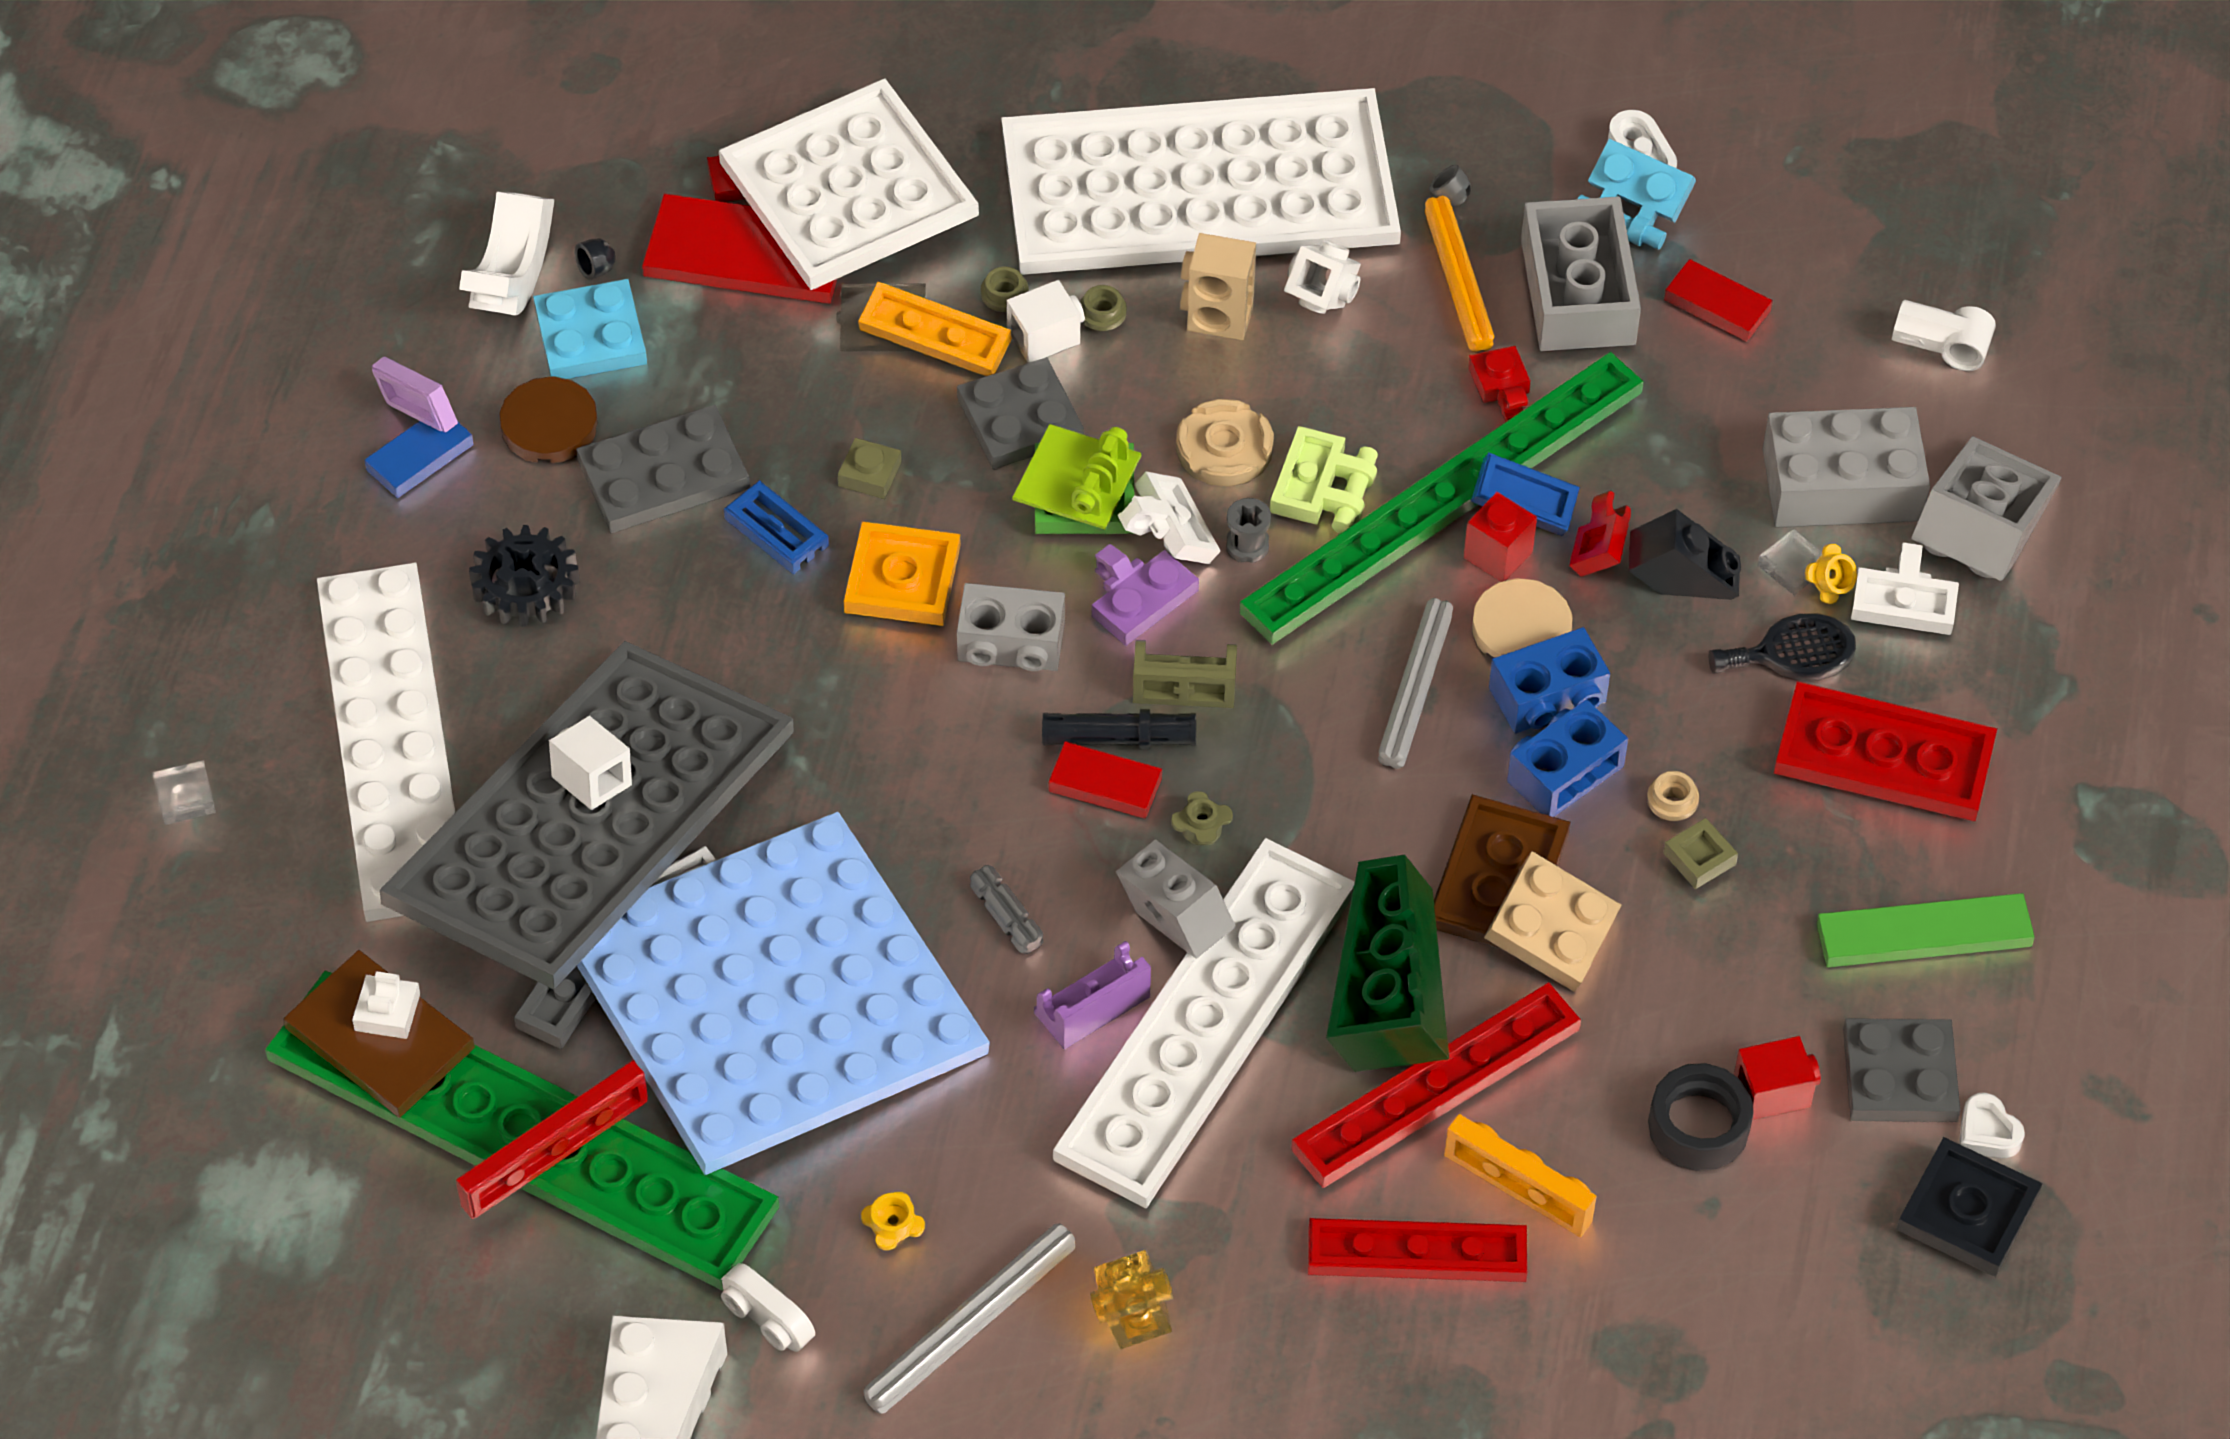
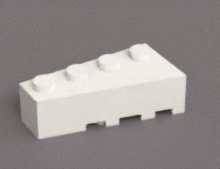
(658, 1377)

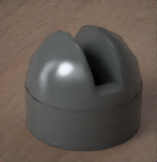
(1452, 184)

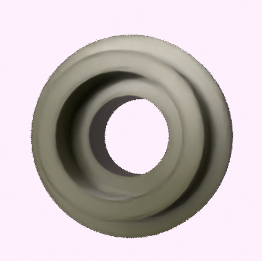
(1002, 280)
(1103, 308)

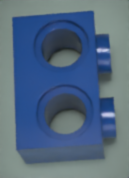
(1547, 672)
(1572, 765)

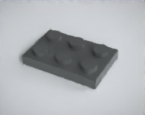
(663, 468)

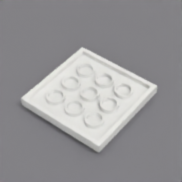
(848, 183)

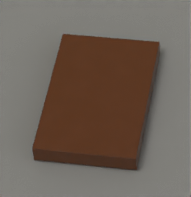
(1486, 860)
(385, 1067)

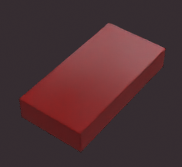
(1718, 300)
(1105, 780)

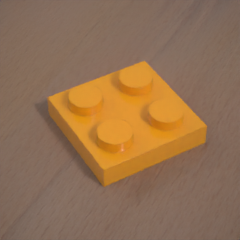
(902, 573)

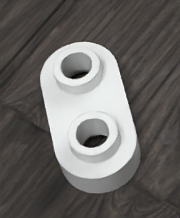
(1645, 132)
(778, 1316)

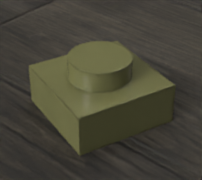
(869, 468)
(1700, 853)

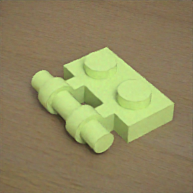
(1308, 476)

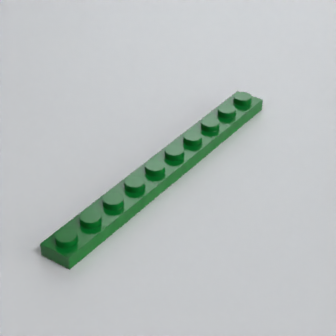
(1436, 499)

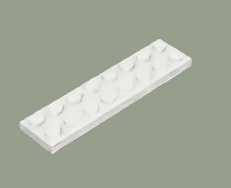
(385, 720)
(1204, 1026)

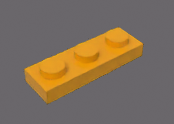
(935, 329)
(1520, 1174)

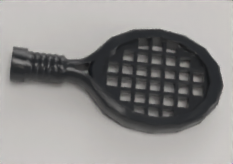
(1767, 654)

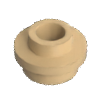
(1673, 785)

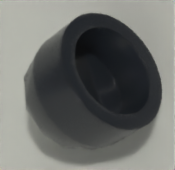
(594, 257)

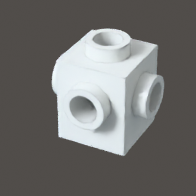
(1308, 277)

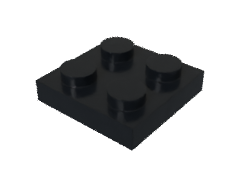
(1969, 1206)

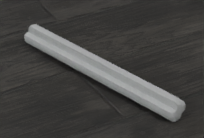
(969, 1318)

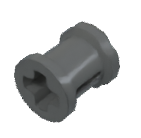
(1248, 525)

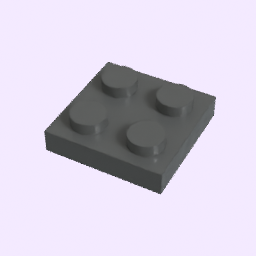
(1015, 409)
(1901, 1070)

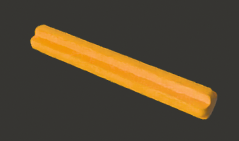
(1459, 274)

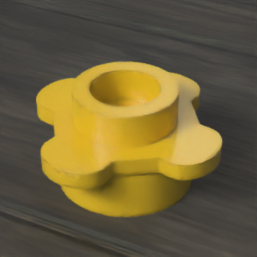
(1842, 573)
(889, 1206)

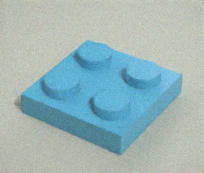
(590, 330)

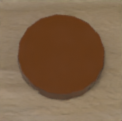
(548, 419)

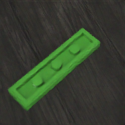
(1925, 930)

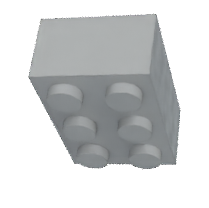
(1580, 274)
(1845, 467)

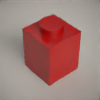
(1500, 537)
(1778, 1076)

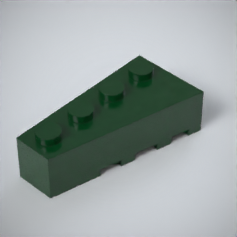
(1389, 972)

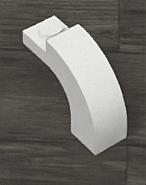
(513, 254)

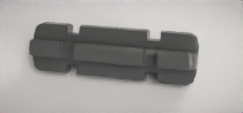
(1006, 909)

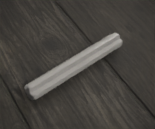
(1415, 683)

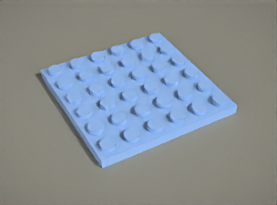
(777, 993)

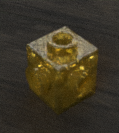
(1127, 1289)

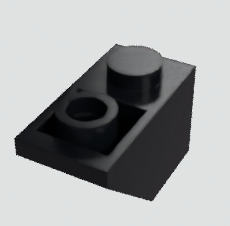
(1683, 559)

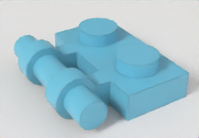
(1645, 183)

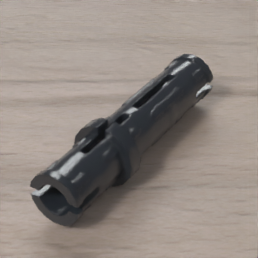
(1120, 729)

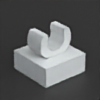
(386, 1005)

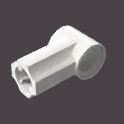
(1958, 336)

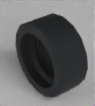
(1709, 1082)

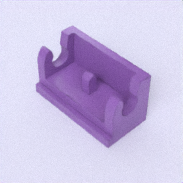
(1095, 998)

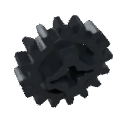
(524, 575)

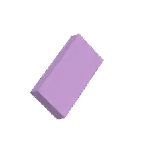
(414, 394)

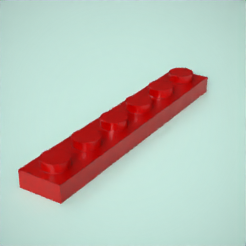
(1435, 1087)

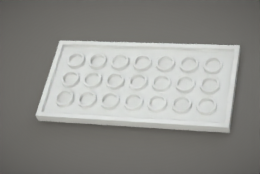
(1153, 177)

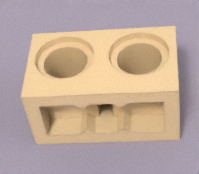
(1219, 286)

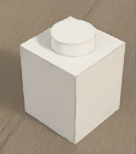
(1044, 321)
(590, 762)

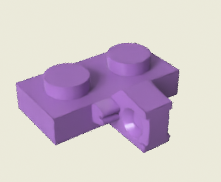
(1139, 592)

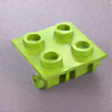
(1078, 474)

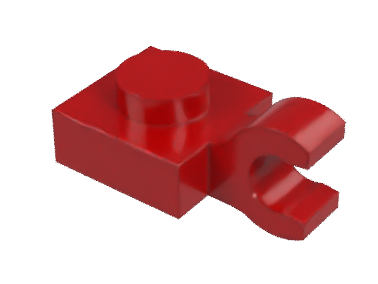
(1501, 378)
(1603, 539)

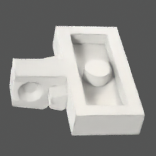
(1171, 515)
(1905, 596)

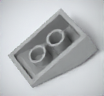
(1985, 508)

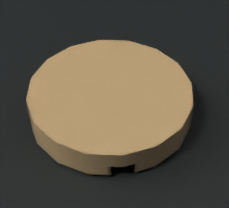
(1224, 443)
(1518, 616)

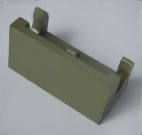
(1184, 679)

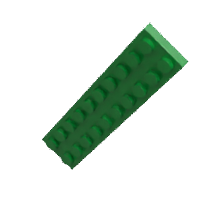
(617, 1181)

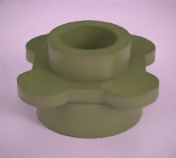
(1201, 831)

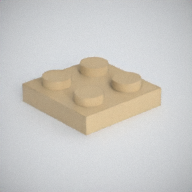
(1553, 921)

